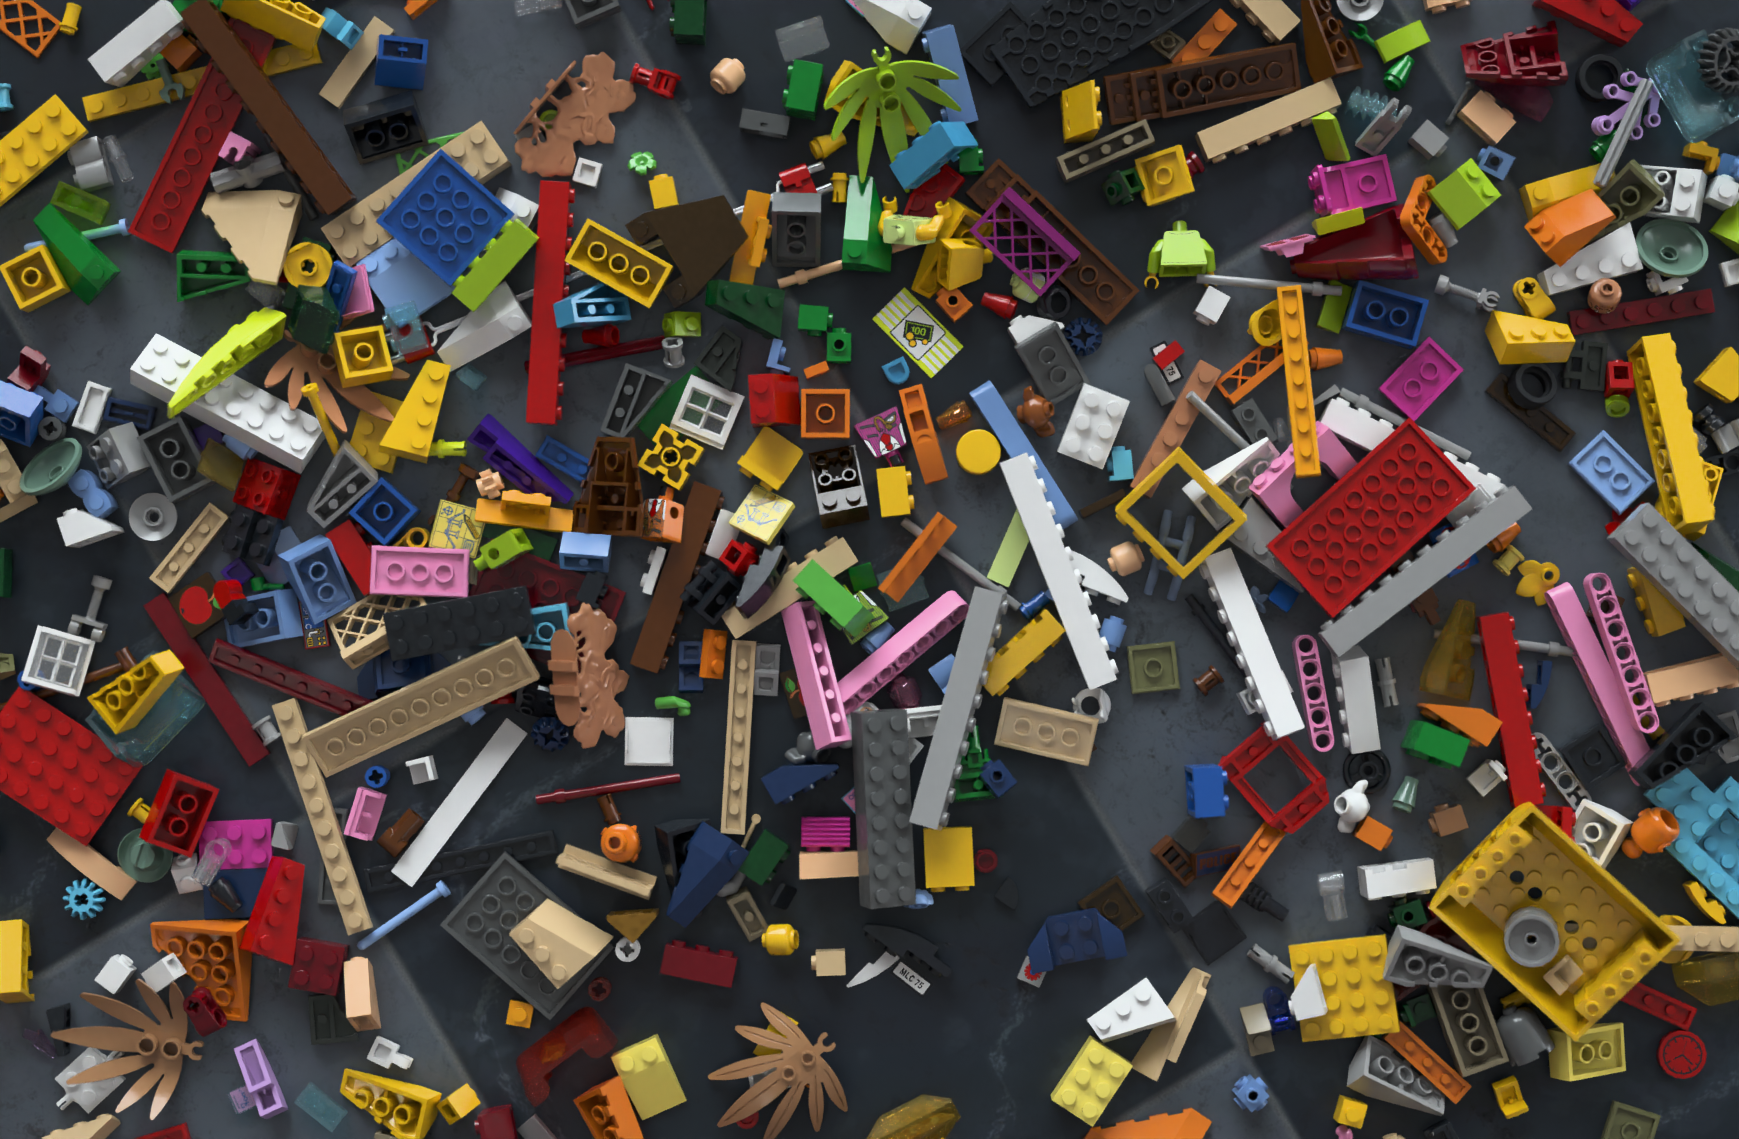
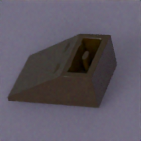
(838, 486)

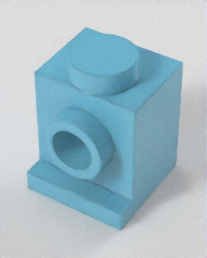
(1120, 464)

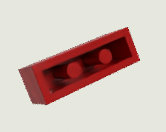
(354, 552)

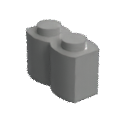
(90, 165)

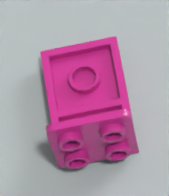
(1352, 185)

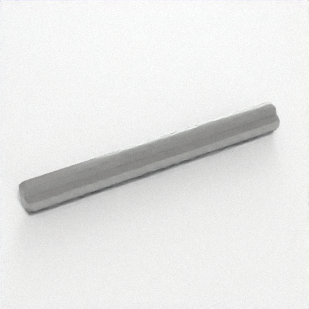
(1623, 133)

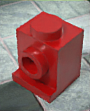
(1619, 378)

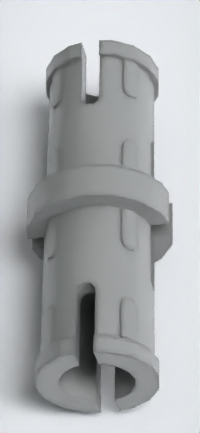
(1386, 681)
(1270, 963)

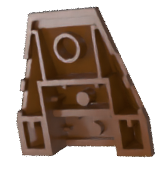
(612, 492)

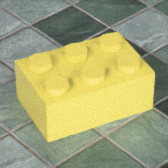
(1091, 1081)

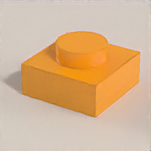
(520, 1013)

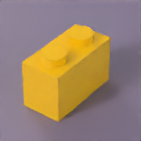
(894, 491)

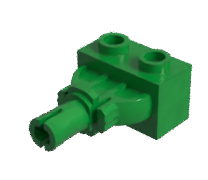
(969, 785)

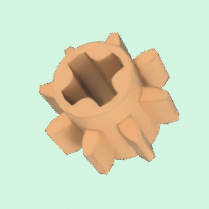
(490, 484)

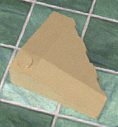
(257, 226)

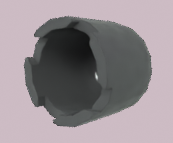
(1523, 1035)

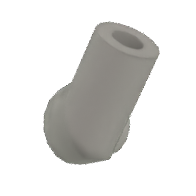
(733, 885)

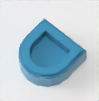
(896, 371)

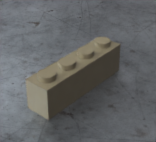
(1105, 151)

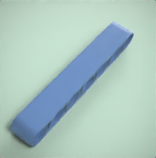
(1016, 443)

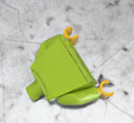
(1180, 255)

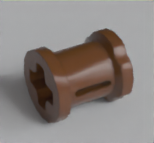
(1208, 680)

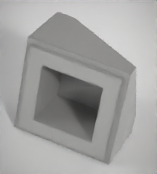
(284, 835)

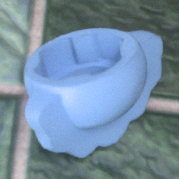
(923, 899)

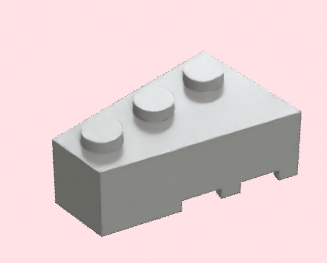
(341, 485)

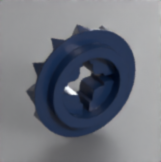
(1090, 327)
(543, 727)

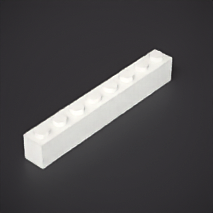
(1367, 433)
(1251, 644)

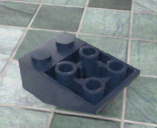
(790, 778)

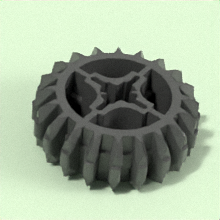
(1719, 59)

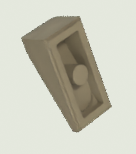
(747, 913)

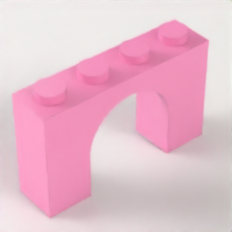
(1273, 485)

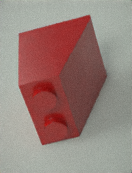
(774, 400)

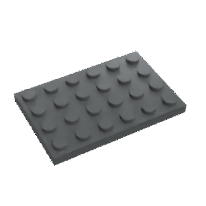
(488, 915)

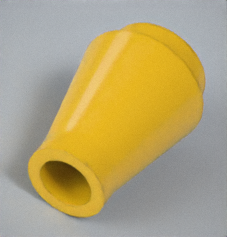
(823, 145)

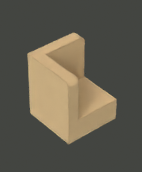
(1563, 974)

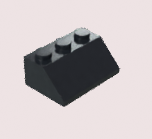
(385, 127)

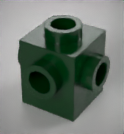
(1122, 186)
(1414, 910)

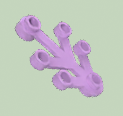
(1654, 98)

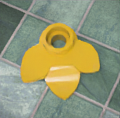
(1534, 581)

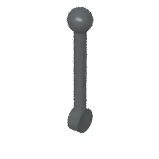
(1469, 86)

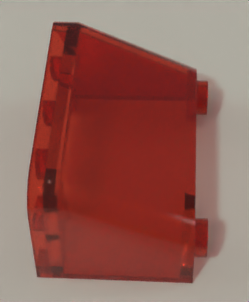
(580, 1030)

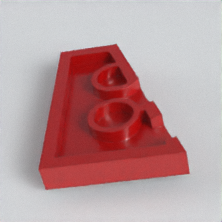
(936, 189)

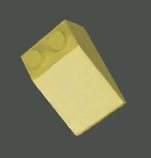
(1594, 1054)
(648, 1077)

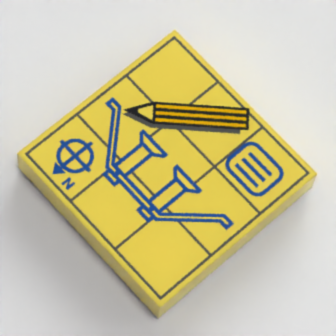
(762, 514)
(456, 528)

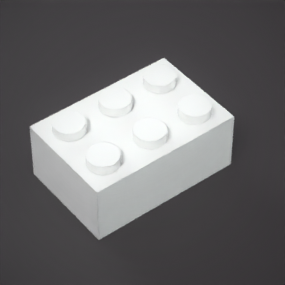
(1093, 426)

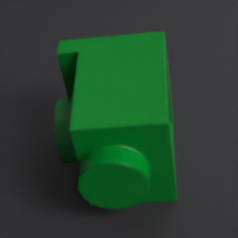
(969, 161)
(842, 355)

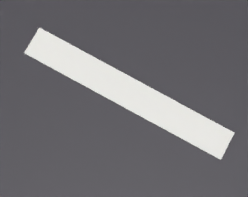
(459, 802)

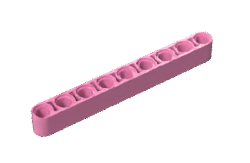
(1596, 673)

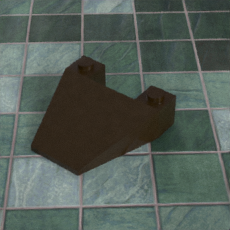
(699, 239)

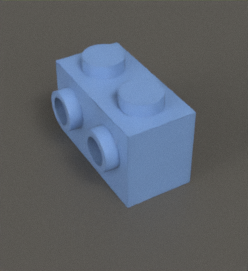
(587, 550)

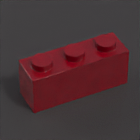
(699, 963)

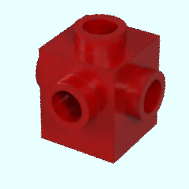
(739, 557)

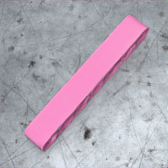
(901, 650)
(1630, 660)

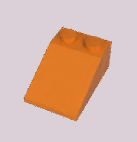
(1569, 225)

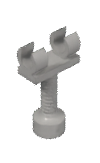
(1444, 285)
(100, 585)

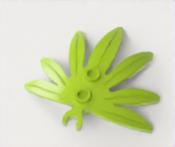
(887, 89)

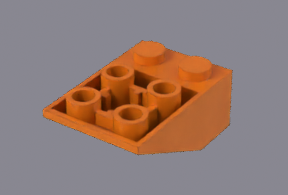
(1469, 722)

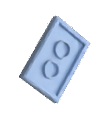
(1611, 472)

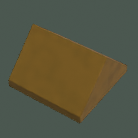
(632, 922)

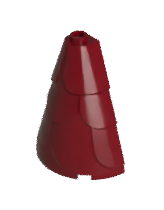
(1361, 252)

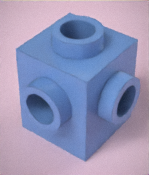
(1244, 1087)

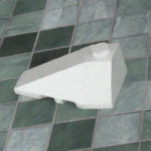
(896, 20)
(1233, 478)
(1599, 831)

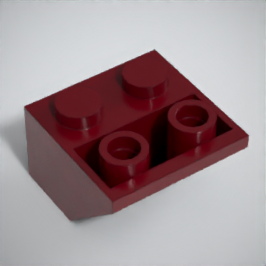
(496, 1123)

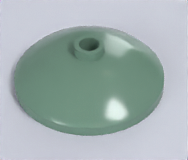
(1671, 248)
(51, 467)

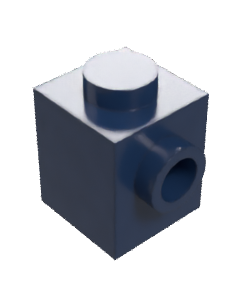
(997, 778)

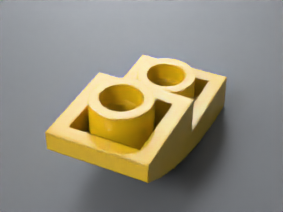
(1709, 907)

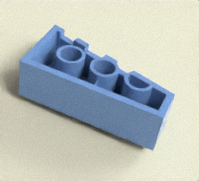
(944, 51)

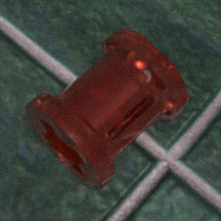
(605, 984)

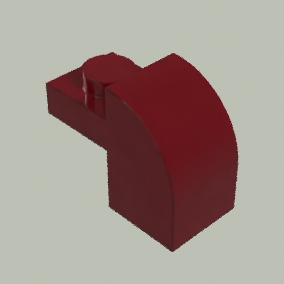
(31, 370)

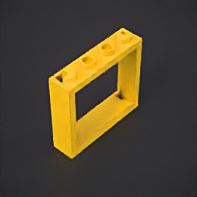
(1180, 457)

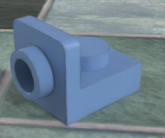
(1729, 166)
(777, 353)

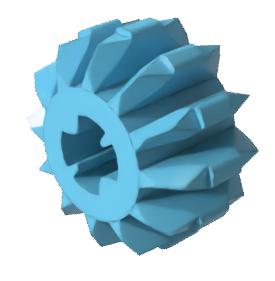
(89, 908)

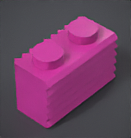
(825, 832)

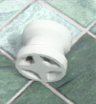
(632, 949)

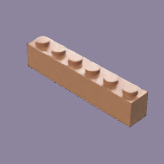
(1176, 423)

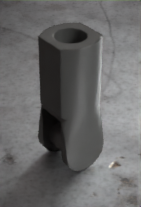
(1158, 385)

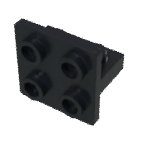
(536, 700)

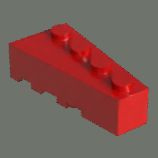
(1601, 17)
(276, 912)

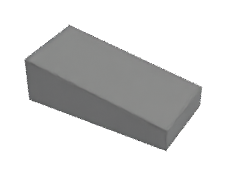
(1327, 394)

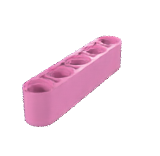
(1320, 702)

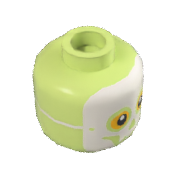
(1022, 290)

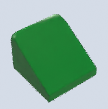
(862, 577)

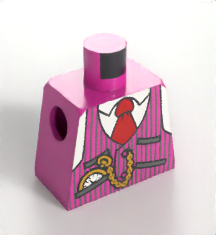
(883, 436)

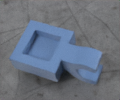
(58, 404)

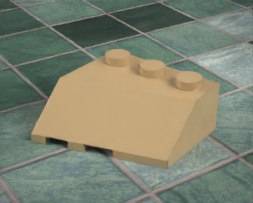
(558, 941)

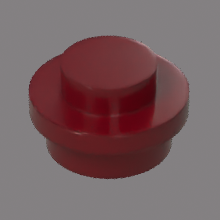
(985, 860)

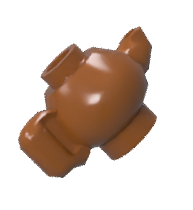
(1036, 413)

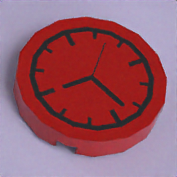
(1681, 1054)

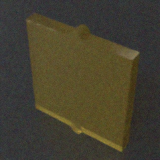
(220, 464)

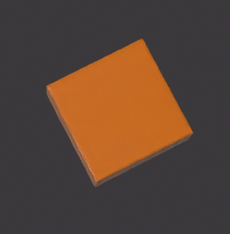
(816, 370)

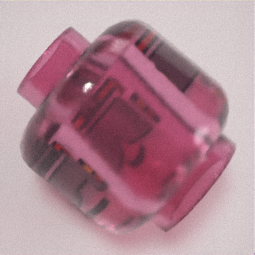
(904, 692)

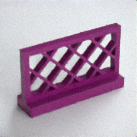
(1039, 226)

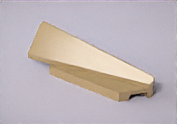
(1169, 1038)

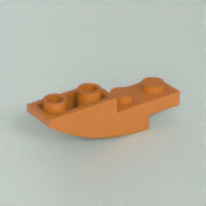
(923, 434)

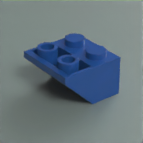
(400, 62)

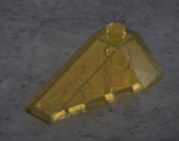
(1449, 663)

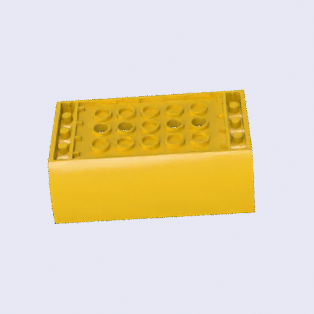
(1574, 887)

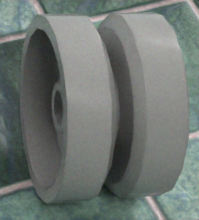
(1538, 949)

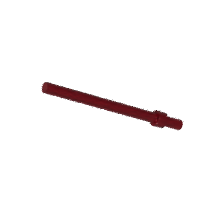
(561, 795)

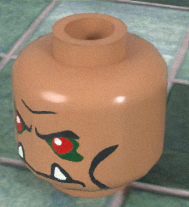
(1604, 295)

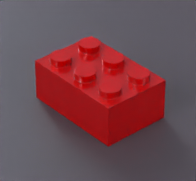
(179, 813)

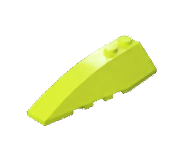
(229, 355)

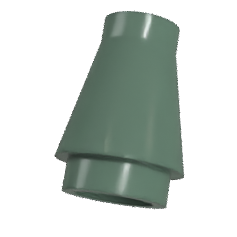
(1406, 795)

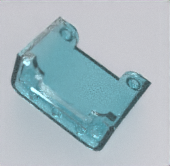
(1690, 103)
(157, 728)

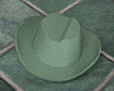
(142, 859)

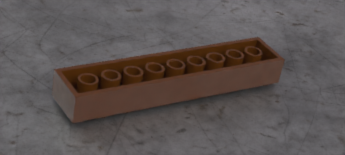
(268, 106)

